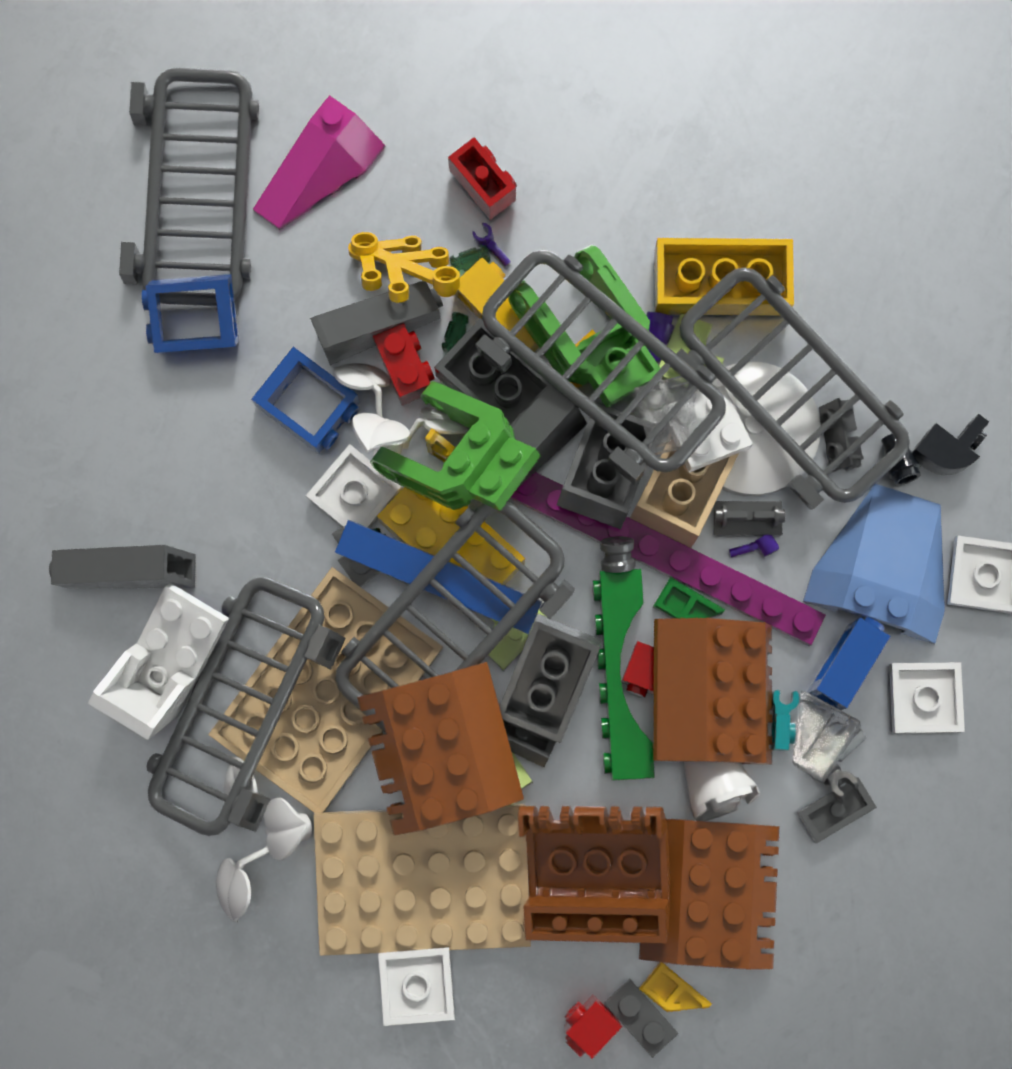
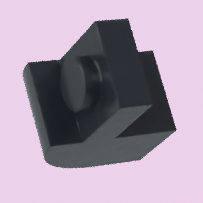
(949, 455)

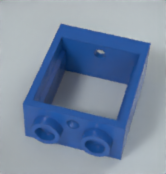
(225, 306)
(280, 381)
(849, 662)

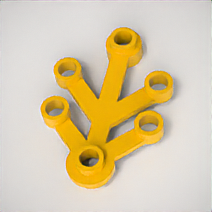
(367, 248)

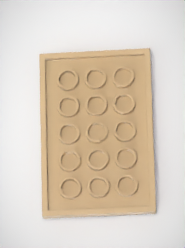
(320, 730)
(421, 888)

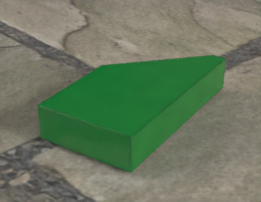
(682, 602)

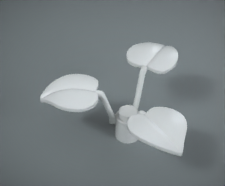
(373, 429)
(283, 832)

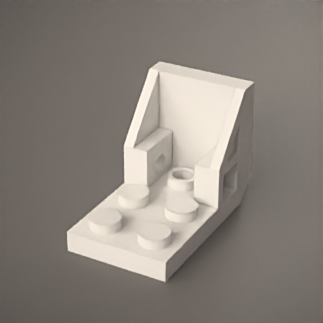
(161, 670)

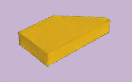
(438, 445)
(671, 990)

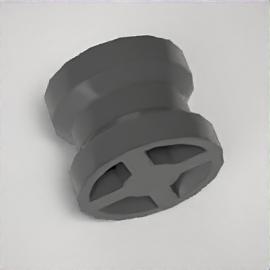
(617, 554)

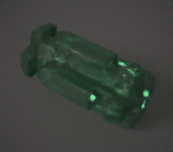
(469, 257)
(455, 330)

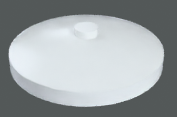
(766, 464)

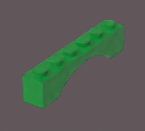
(629, 748)

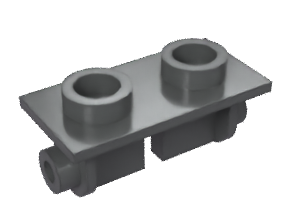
(837, 437)
(748, 518)

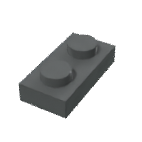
(529, 744)
(830, 814)
(641, 1018)

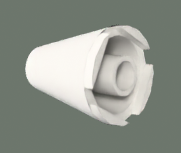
(718, 788)

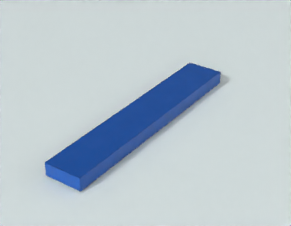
(406, 562)

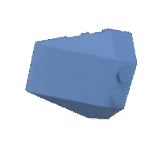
(886, 565)

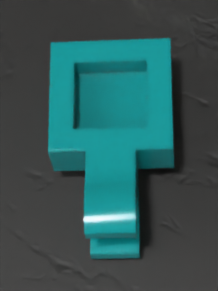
(781, 729)

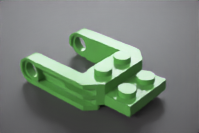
(612, 347)
(482, 466)

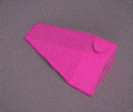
(323, 158)

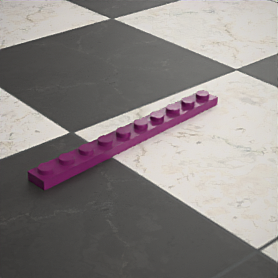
(682, 564)

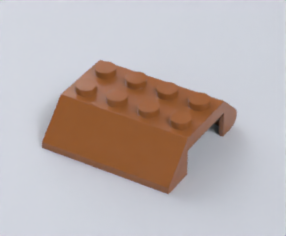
(712, 691)
(442, 749)
(596, 874)
(718, 896)

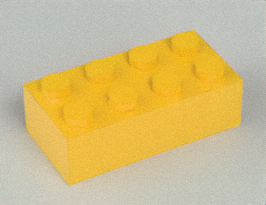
(693, 266)
(431, 525)

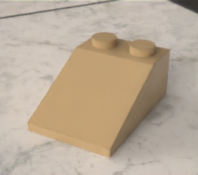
(681, 500)

